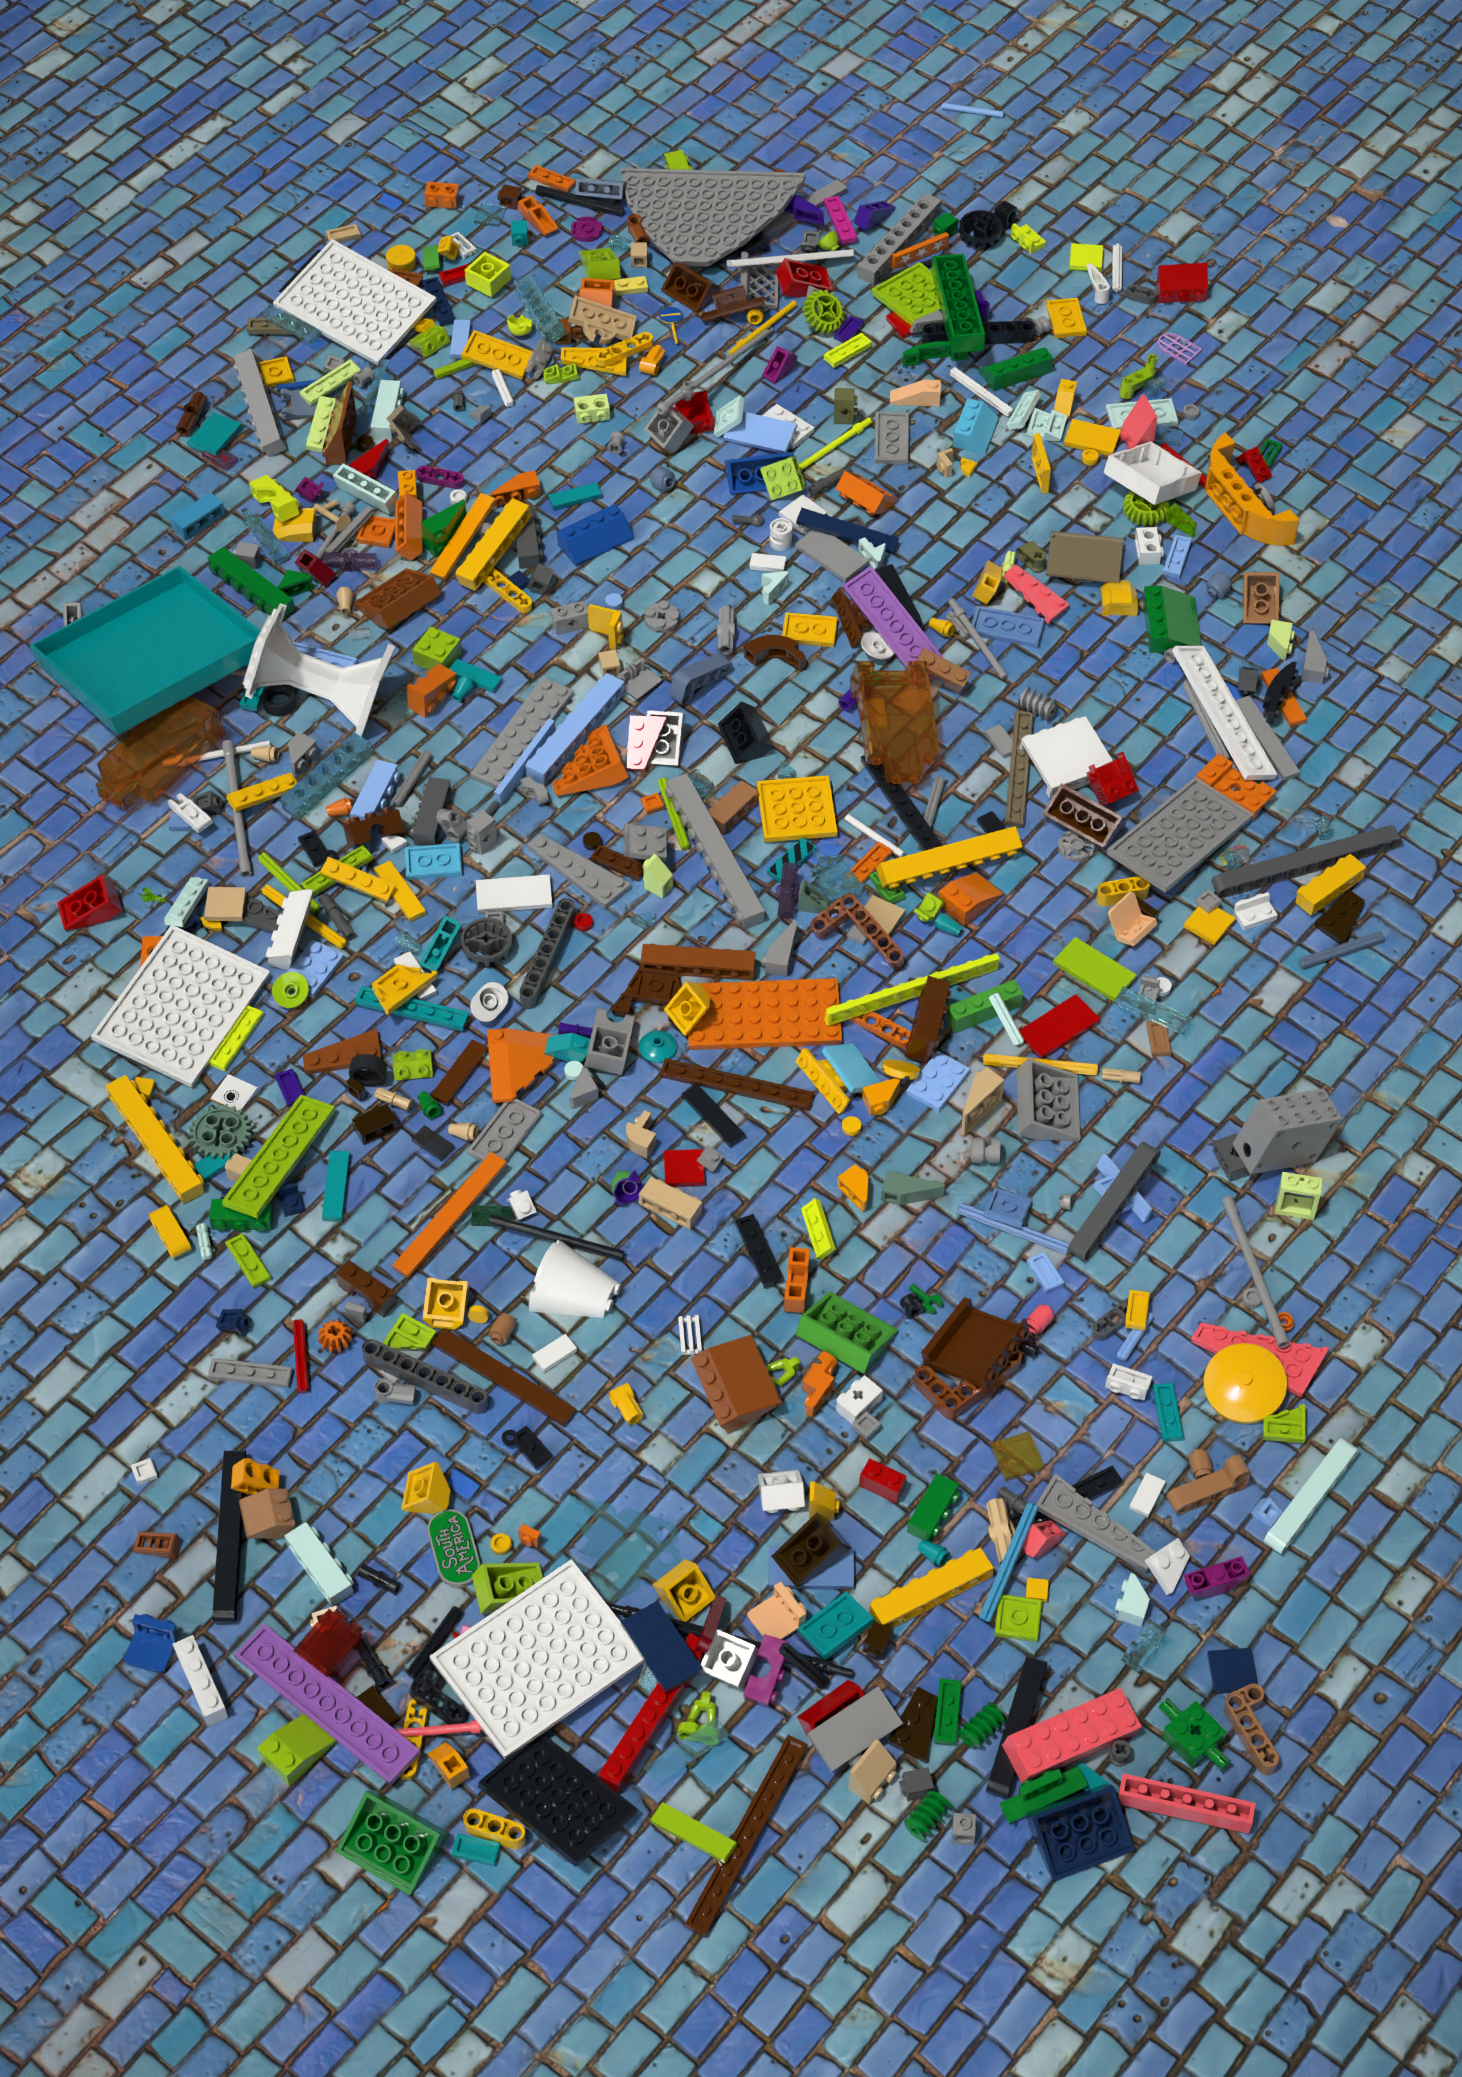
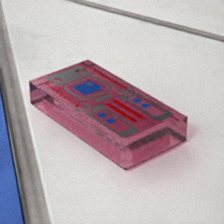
(223, 459)

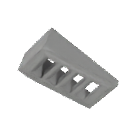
(932, 318)

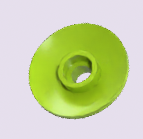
(283, 986)

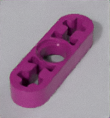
(451, 479)

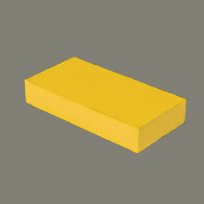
(1137, 1309)

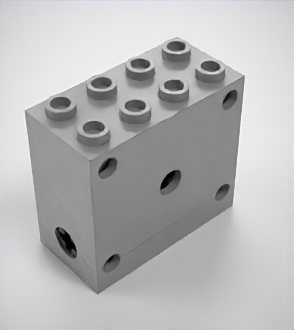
(1287, 1131)

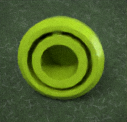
(829, 241)

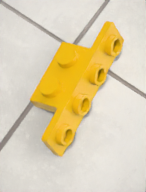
(825, 1079)

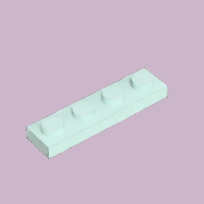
(186, 902)

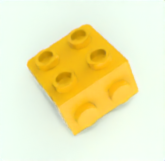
(607, 622)

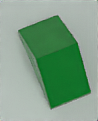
(295, 583)

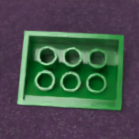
(1169, 619)
(391, 1841)

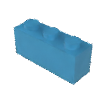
(197, 516)

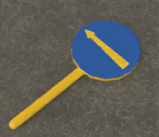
(670, 316)

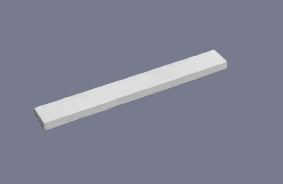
(797, 257)

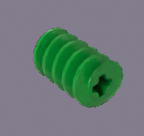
(982, 1725)
(926, 1813)

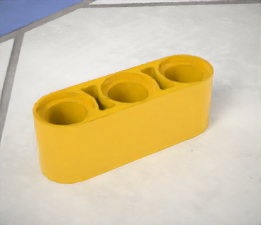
(1112, 892)
(169, 1231)
(489, 1820)

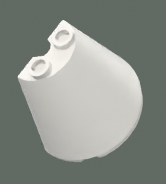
(571, 1285)

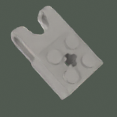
(609, 1043)

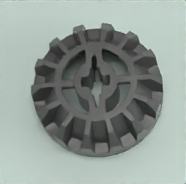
(486, 937)

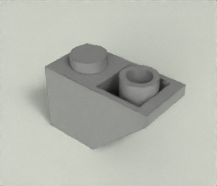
(302, 750)

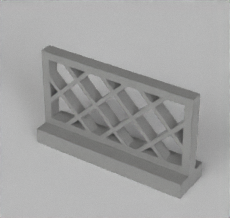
(746, 280)

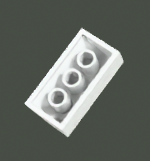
(290, 929)

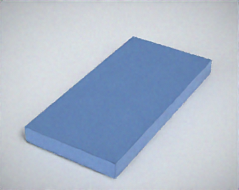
(1008, 626)
(837, 1576)

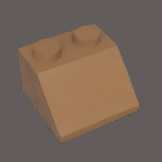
(267, 1514)

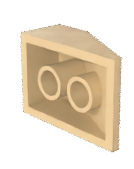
(983, 1097)

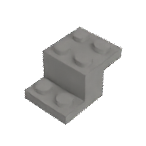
(644, 841)

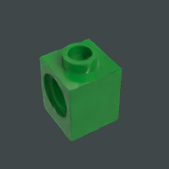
(945, 223)

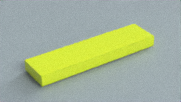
(236, 1038)

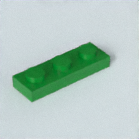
(947, 1711)

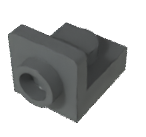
(208, 801)

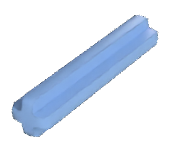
(1132, 1340)

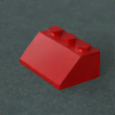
(1182, 283)
(830, 1705)

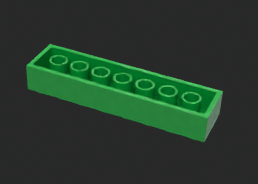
(958, 303)

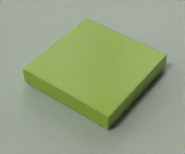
(1018, 1618)

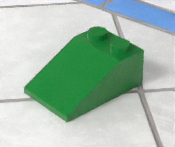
(441, 527)

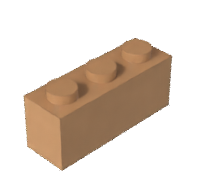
(733, 806)

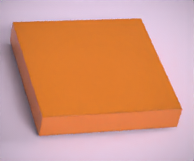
(377, 532)

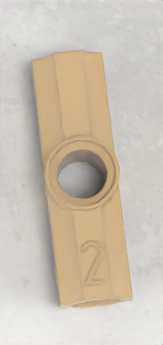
(1001, 1526)

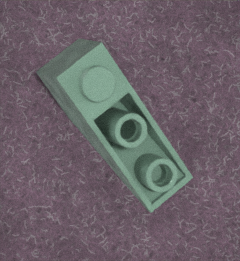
(906, 1189)

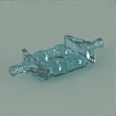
(834, 869)

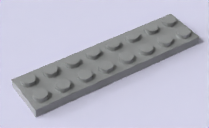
(542, 704)

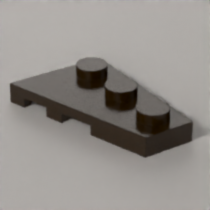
(1340, 918)
(915, 1732)

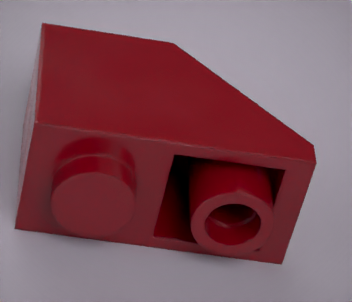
(315, 567)

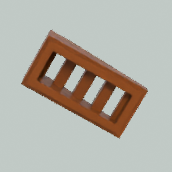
(170, 1548)

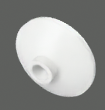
(875, 646)

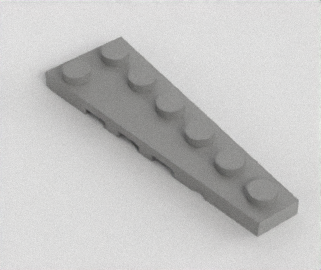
(585, 875)
(1078, 1514)

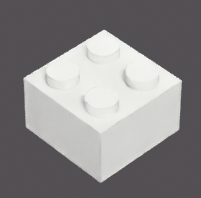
(729, 1659)

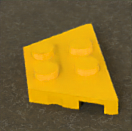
(400, 985)

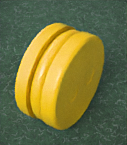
(401, 258)

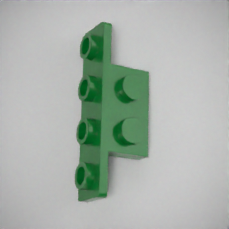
(1043, 1791)

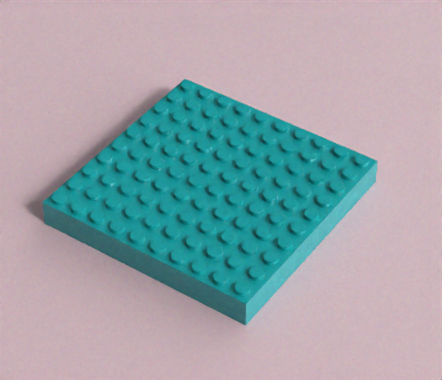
(147, 649)

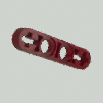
(711, 1623)

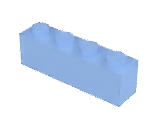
(376, 789)

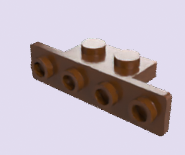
(731, 301)
(850, 617)

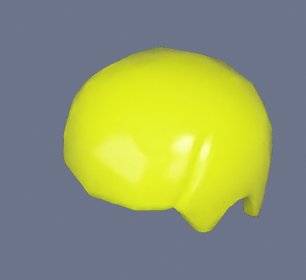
(519, 326)

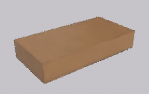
(1158, 1039)

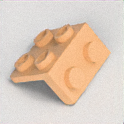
(1128, 921)
(779, 1614)

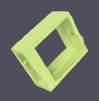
(1294, 1205)

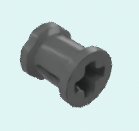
(1119, 1759)

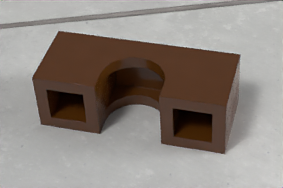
(358, 829)
(378, 1295)

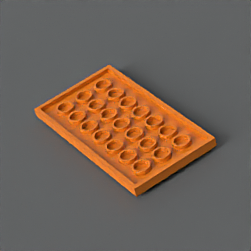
(767, 1015)

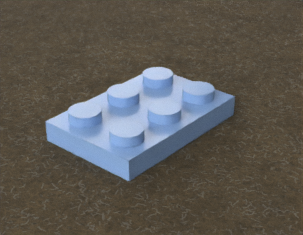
(317, 965)
(938, 1081)

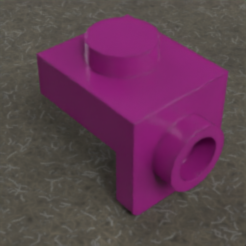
(309, 489)

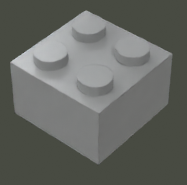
(669, 429)

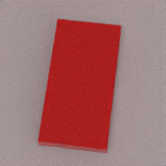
(1059, 1026)

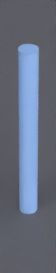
(974, 110)

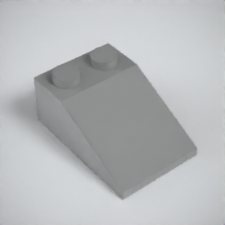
(669, 745)

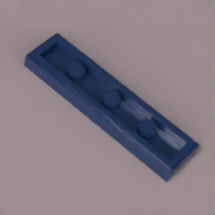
(441, 307)

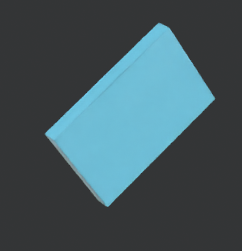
(433, 861)
(850, 1066)

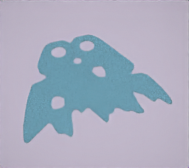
(622, 1556)

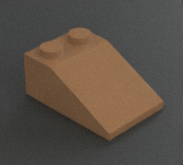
(1260, 597)

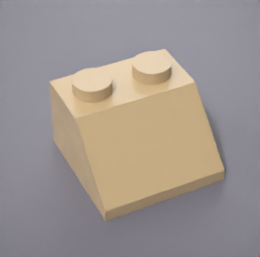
(872, 1773)

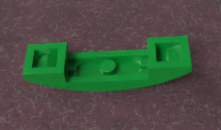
(930, 351)

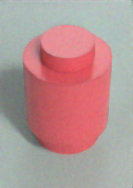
(1040, 1319)

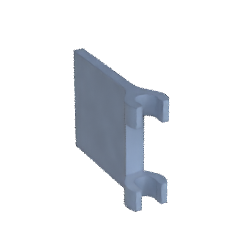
(299, 406)

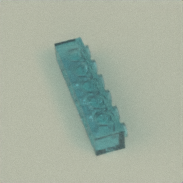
(539, 308)
(326, 776)

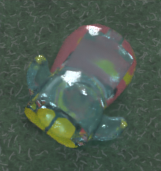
(1235, 855)

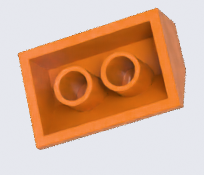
(865, 493)

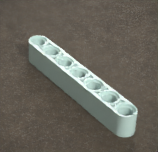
(1311, 1496)

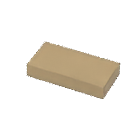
(344, 233)

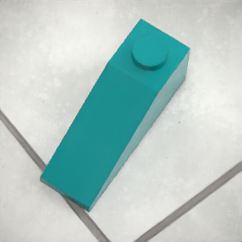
(441, 944)

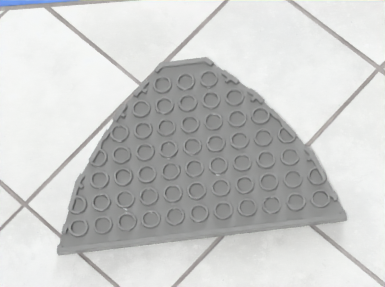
(706, 212)

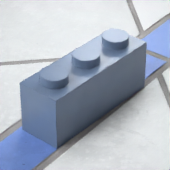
(600, 188)

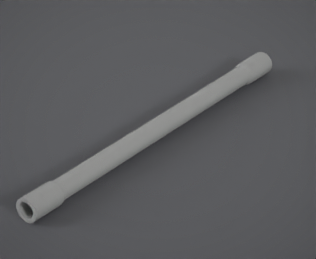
(244, 862)
(1277, 1329)

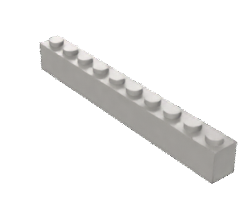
(714, 851)

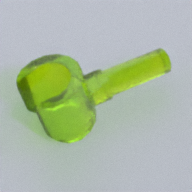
(149, 896)

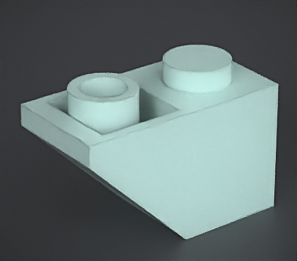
(1134, 1602)

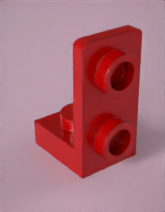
(1256, 464)

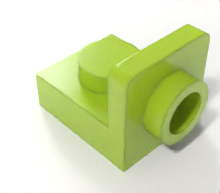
(929, 907)

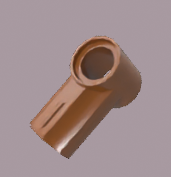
(636, 229)

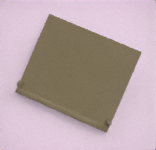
(1084, 557)

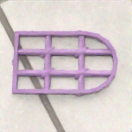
(1174, 341)

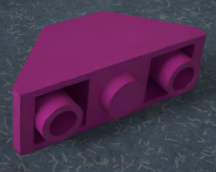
(1217, 1578)

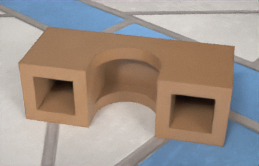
(952, 674)

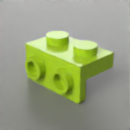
(412, 1064)

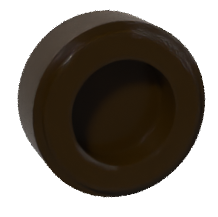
(365, 442)
(591, 840)

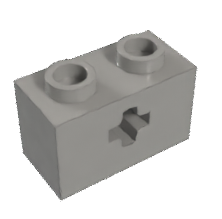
(569, 617)
(481, 832)

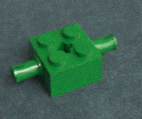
(1205, 1739)

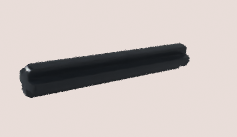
(434, 1642)

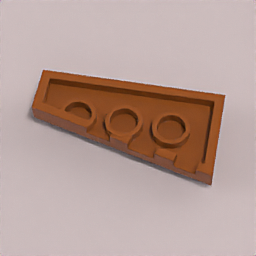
(339, 1055)

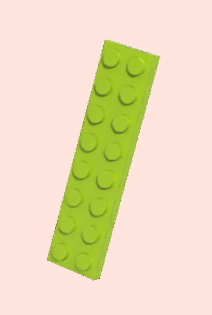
(278, 1156)

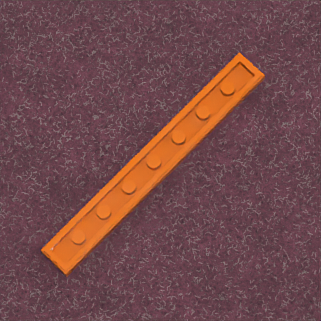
(449, 1215)

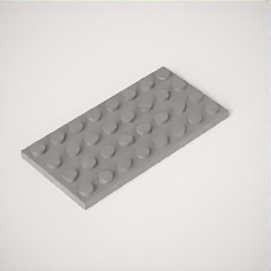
(1180, 834)

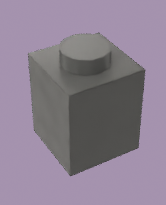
(540, 578)
(916, 1784)

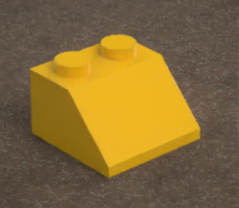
(684, 1590)

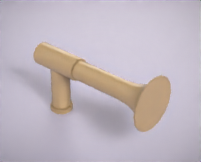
(341, 522)

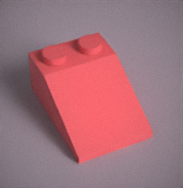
(1140, 424)

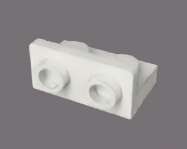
(1254, 911)

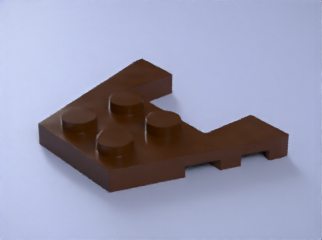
(648, 986)

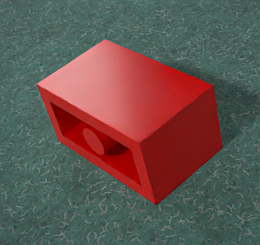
(882, 1481)

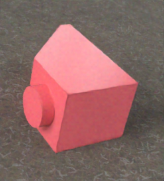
(1042, 1538)

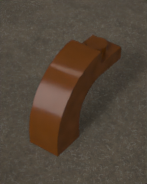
(774, 647)

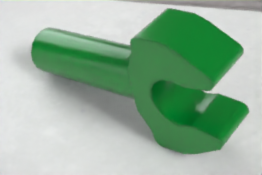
(935, 1299)

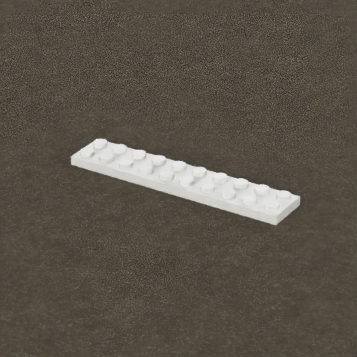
(1224, 713)

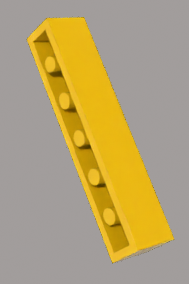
(493, 544)
(932, 1589)

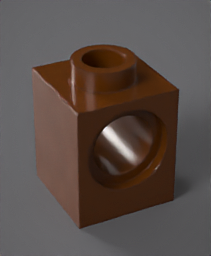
(509, 196)

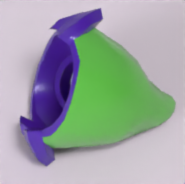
(626, 1187)

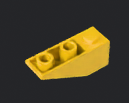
(988, 582)

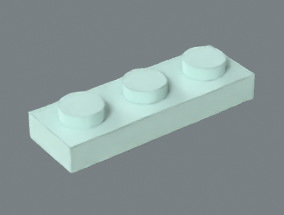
(1023, 410)

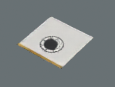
(233, 1092)

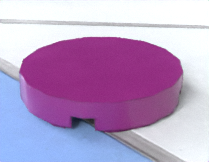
(586, 229)

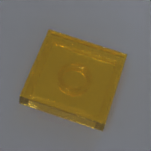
(1017, 1456)

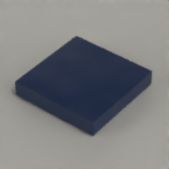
(1231, 1669)

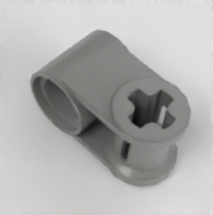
(452, 824)

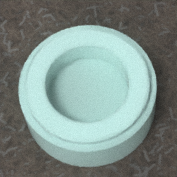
(572, 1070)

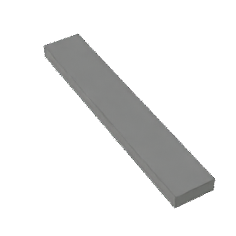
(1268, 740)

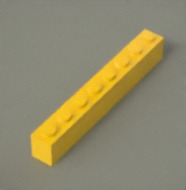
(948, 857)
(154, 1139)

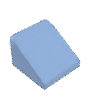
(1267, 1511)

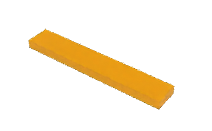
(462, 536)

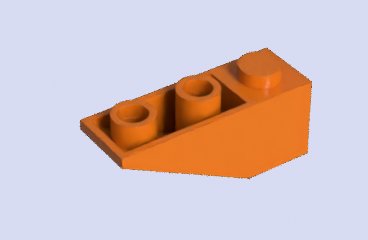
(520, 487)

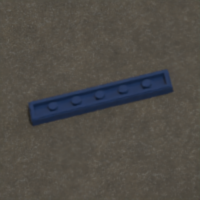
(845, 529)

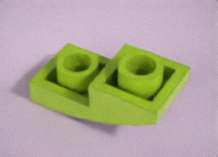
(556, 375)

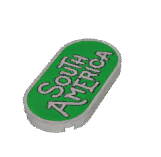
(453, 1547)

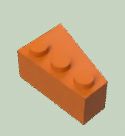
(431, 690)

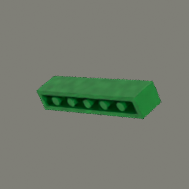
(248, 582)

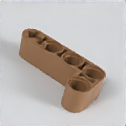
(1211, 1487)
(1255, 1731)

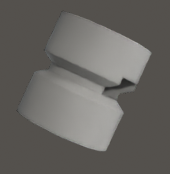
(985, 1150)

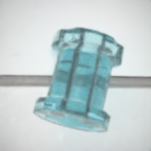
(1323, 827)

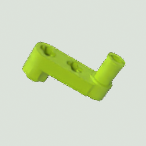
(1139, 378)

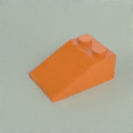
(968, 897)

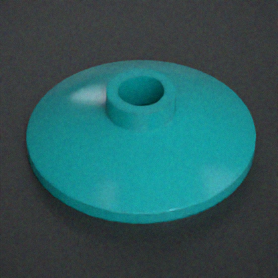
(657, 1052)

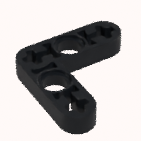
(428, 1686)

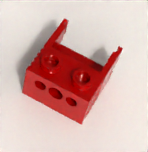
(1112, 780)

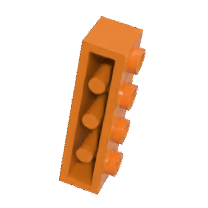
(408, 527)

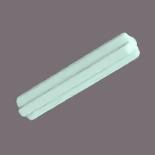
(1006, 1019)

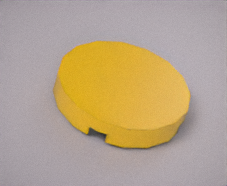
(900, 1069)

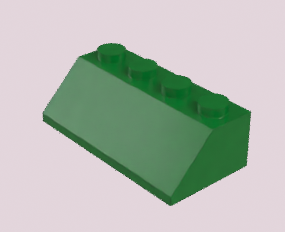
(1017, 369)

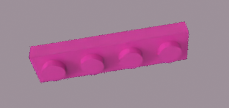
(840, 220)

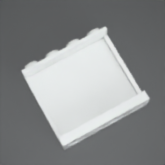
(1065, 753)

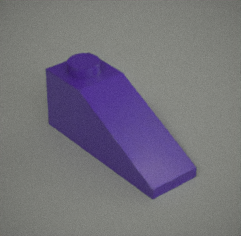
(872, 214)

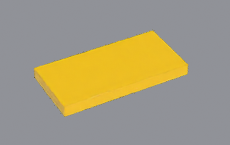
(496, 354)

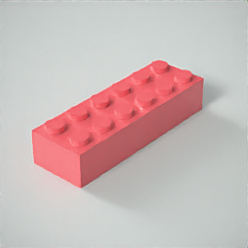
(1071, 1735)

